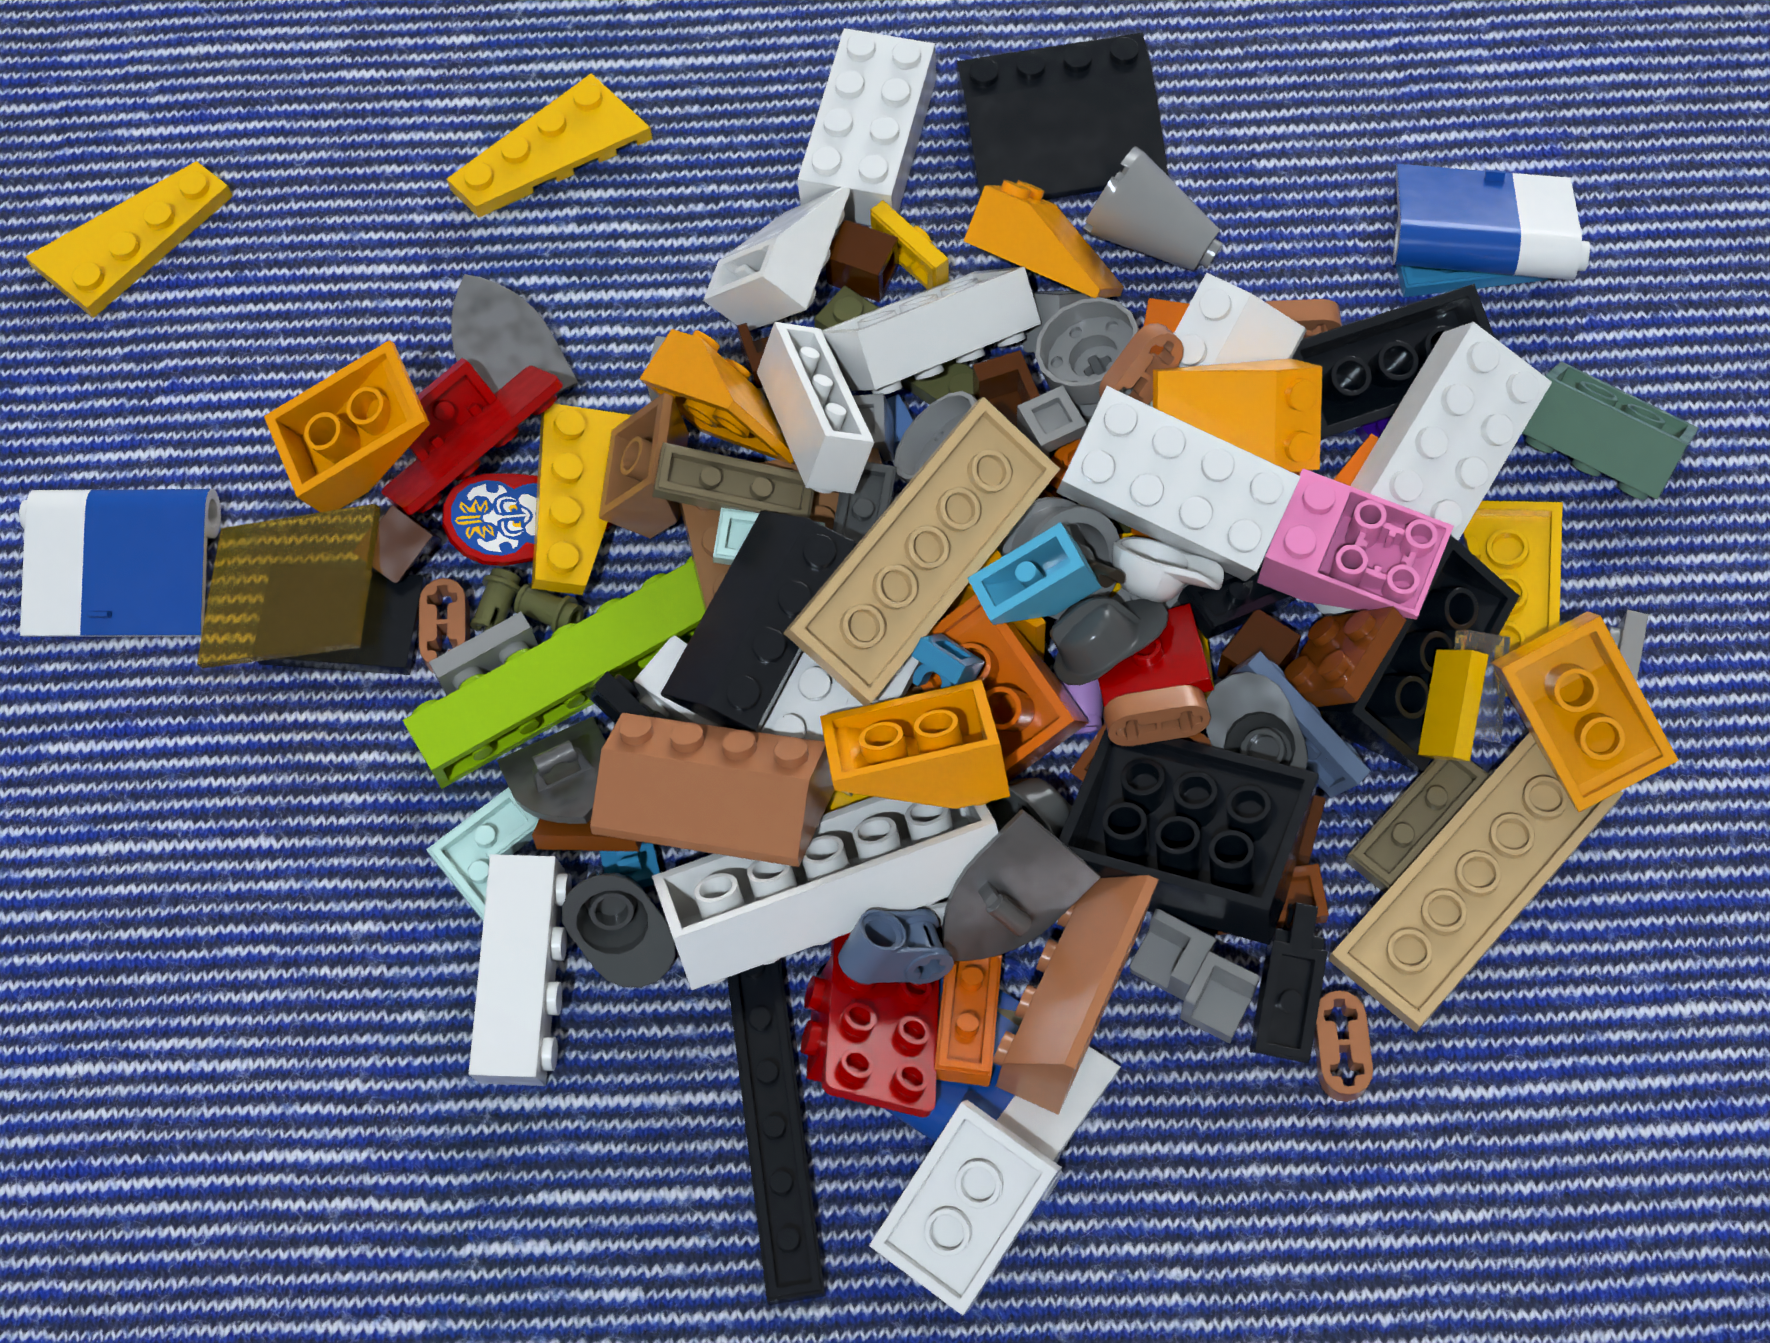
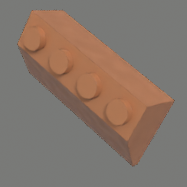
(711, 789)
(1073, 991)

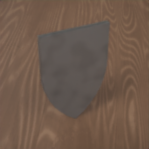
(503, 334)
(557, 774)
(1013, 891)

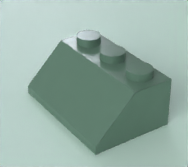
(1609, 432)

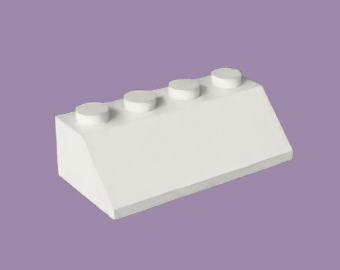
(1234, 327)
(933, 329)

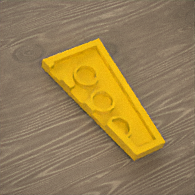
(563, 135)
(123, 243)
(569, 495)
(1524, 550)

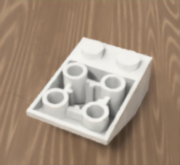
(779, 265)

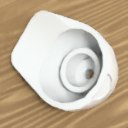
(1160, 570)

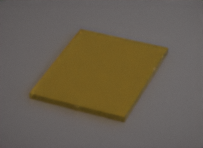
(289, 587)

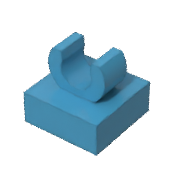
(945, 658)
(637, 865)

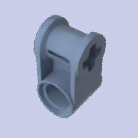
(892, 946)

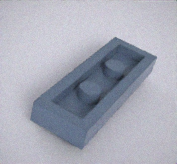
(1327, 753)

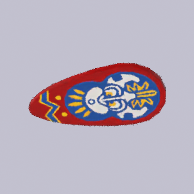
(493, 518)

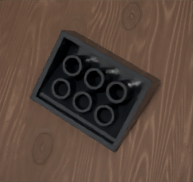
(1060, 114)
(1202, 822)

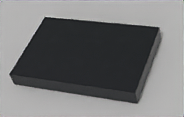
(387, 633)

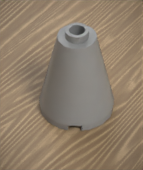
(1153, 216)

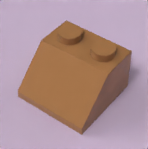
(633, 468)

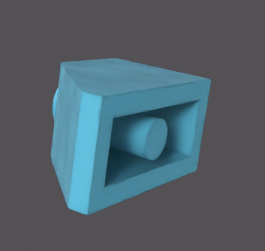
(1035, 579)

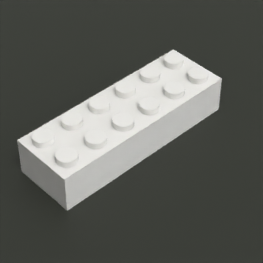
(862, 858)

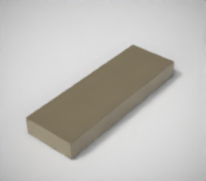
(729, 482)
(1415, 820)

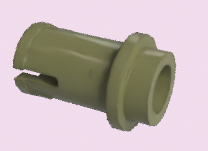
(497, 598)
(548, 607)

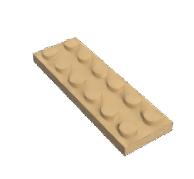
(922, 552)
(1467, 887)

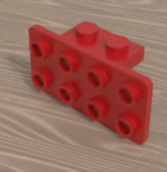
(463, 426)
(872, 1039)

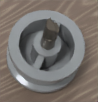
(1088, 528)

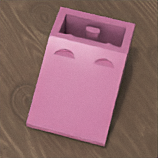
(1353, 549)

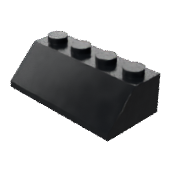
(1377, 358)
(739, 648)
(1395, 700)

